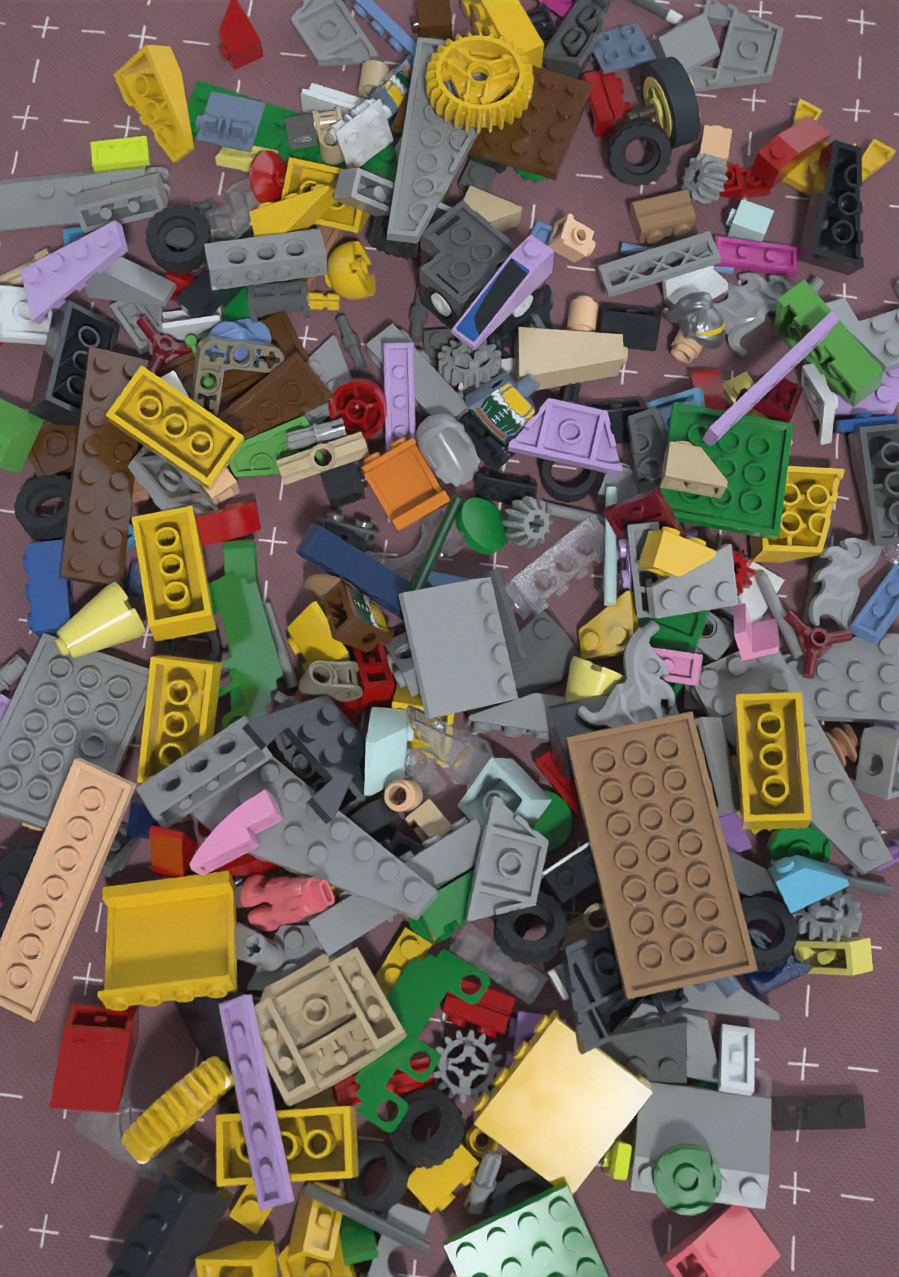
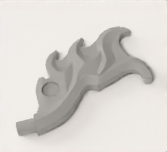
(750, 303)
(841, 578)
(642, 691)

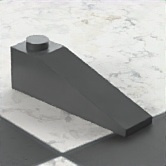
(576, 38)
(547, 658)

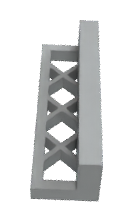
(658, 264)

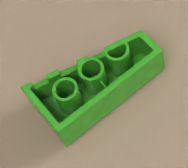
(838, 356)

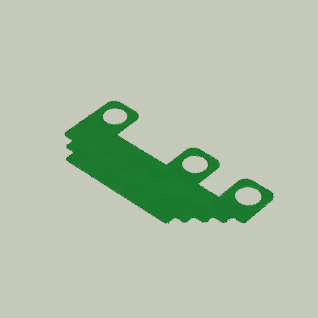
(252, 648)
(413, 1002)

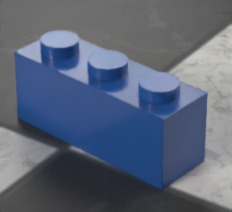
(49, 596)

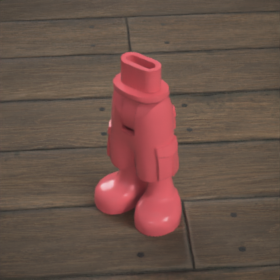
(287, 899)

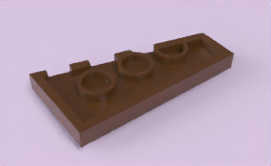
(277, 399)

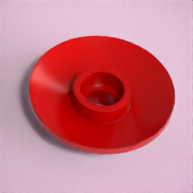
(267, 176)

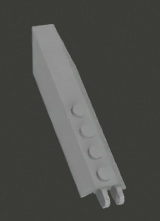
(50, 198)

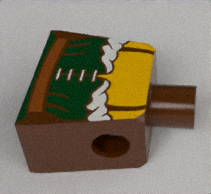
(355, 618)

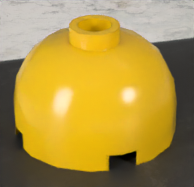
(349, 272)

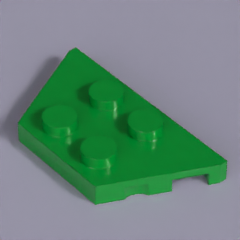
(677, 634)

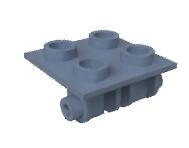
(622, 49)
(230, 121)

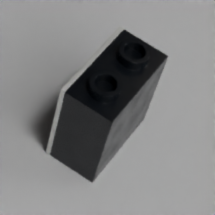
(570, 875)

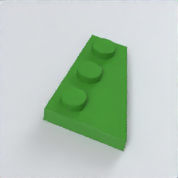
(260, 452)

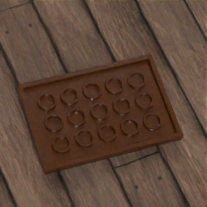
(542, 133)

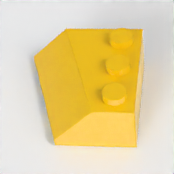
(805, 516)

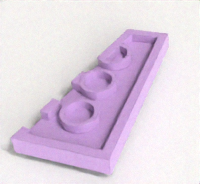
(69, 268)

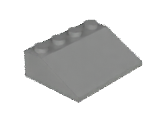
(458, 647)
(723, 1123)

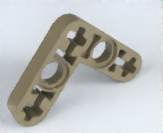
(216, 366)

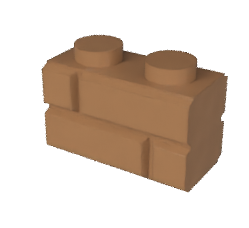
(662, 217)

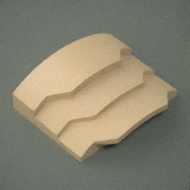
(324, 1024)

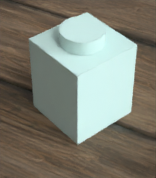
(749, 221)

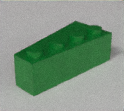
(448, 909)

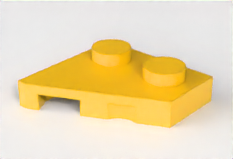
(609, 630)

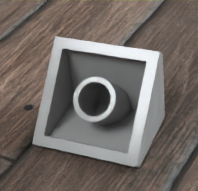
(688, 42)

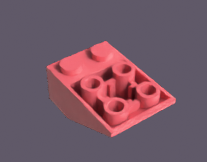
(723, 1247)

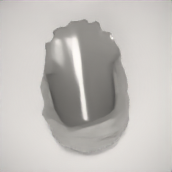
(447, 449)

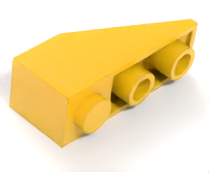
(293, 213)

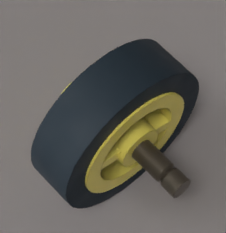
(669, 100)

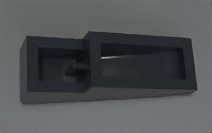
(201, 301)

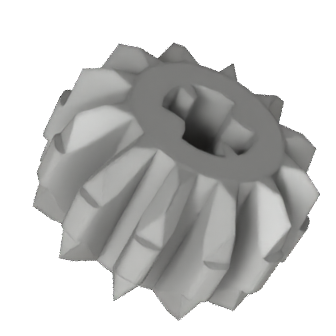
(704, 178)
(528, 522)

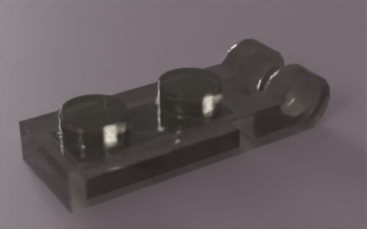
(819, 1112)

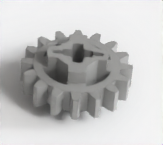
(469, 365)
(826, 917)
(465, 1081)

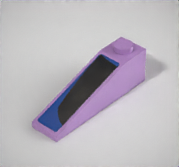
(505, 291)

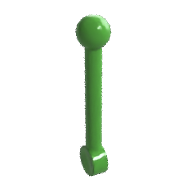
(191, 342)

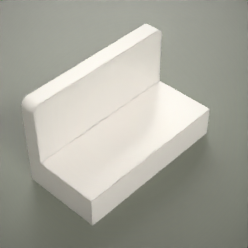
(326, 99)
(696, 281)
(180, 325)

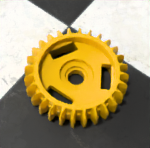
(477, 100)
(178, 1109)

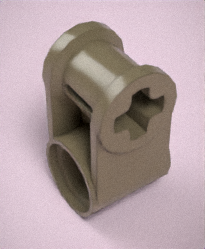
(336, 679)

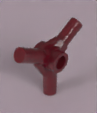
(160, 346)
(814, 641)

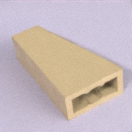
(567, 356)

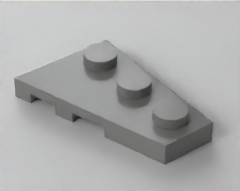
(700, 589)

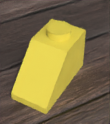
(832, 958)

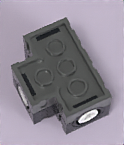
(457, 263)

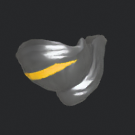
(698, 319)

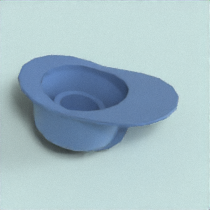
(239, 330)

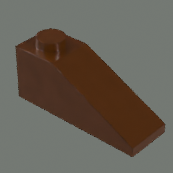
(433, 19)

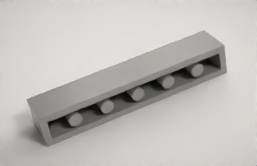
(436, 864)

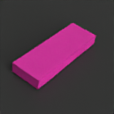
(757, 256)

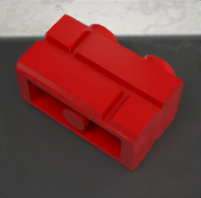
(606, 104)
(489, 1013)

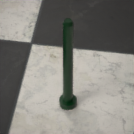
(436, 544)

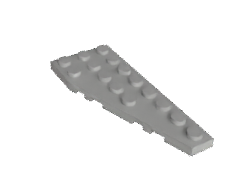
(428, 153)
(849, 684)
(833, 799)
(328, 851)

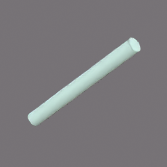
(610, 575)

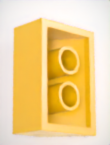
(304, 175)

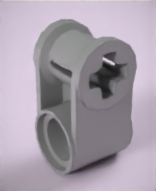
(257, 949)

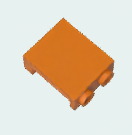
(403, 484)

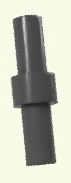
(418, 318)
(351, 343)

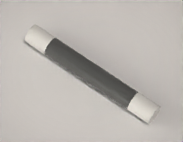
(660, 10)

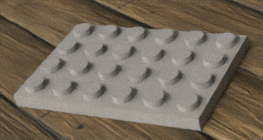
(64, 713)

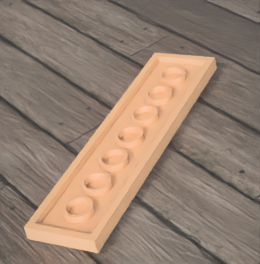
(59, 885)

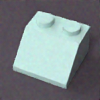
(386, 748)
(510, 783)

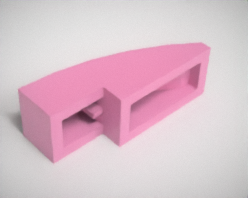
(237, 833)

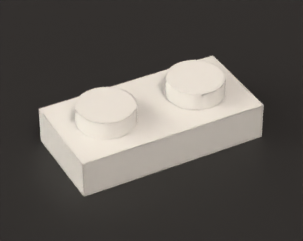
(736, 1059)

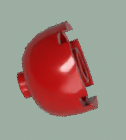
(360, 405)

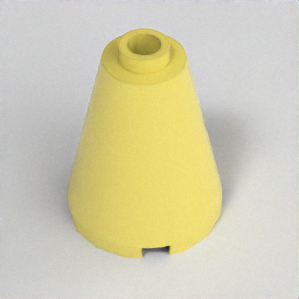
(100, 624)
(589, 680)

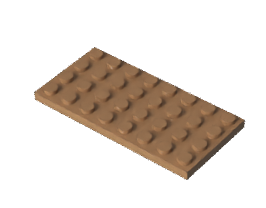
(660, 855)

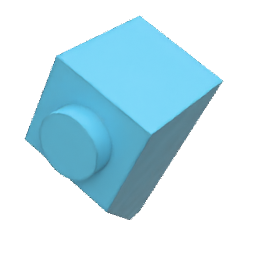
(805, 881)

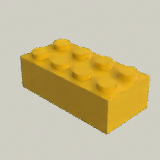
(505, 19)
(175, 428)
(173, 574)
(177, 710)
(772, 761)
(314, 1140)

